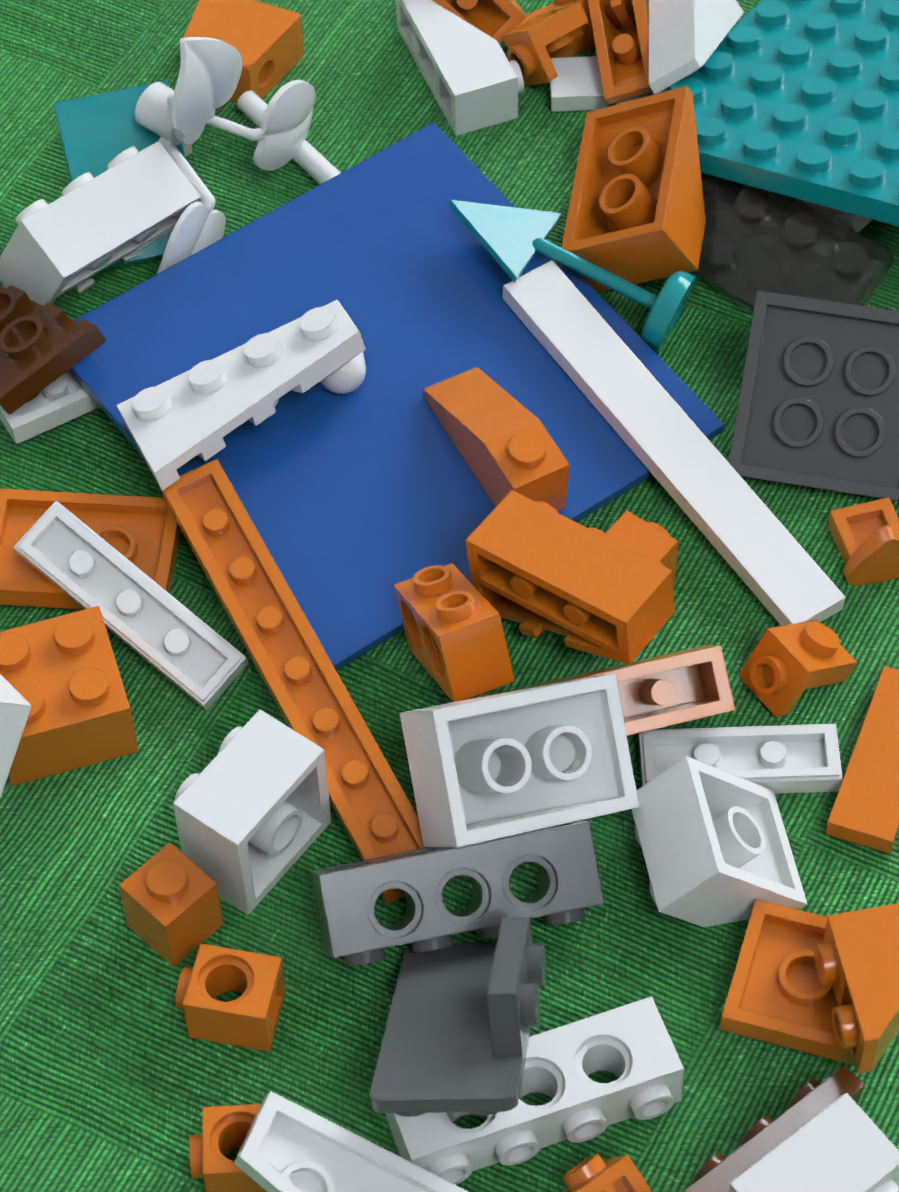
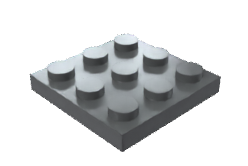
(820, 397)

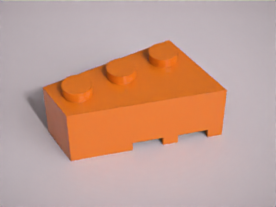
(568, 579)

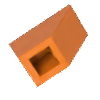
(863, 968)

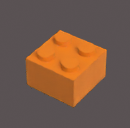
(74, 693)

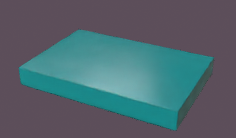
(97, 131)

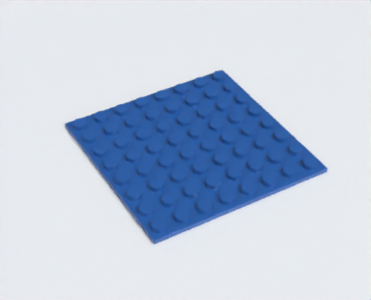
(368, 479)

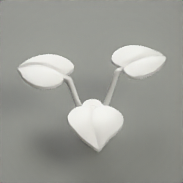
(206, 82)

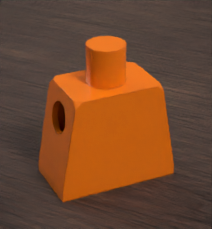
(262, 33)

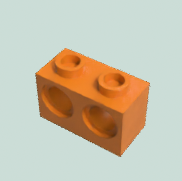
(454, 632)

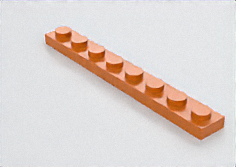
(294, 664)

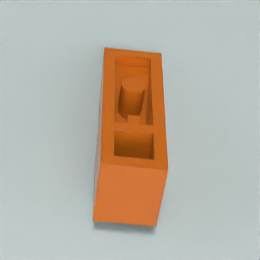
(621, 47)
(500, 439)

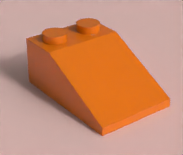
(638, 189)

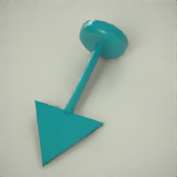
(518, 233)

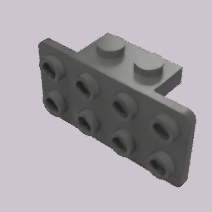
(461, 1026)

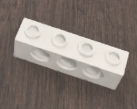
(622, 1041)

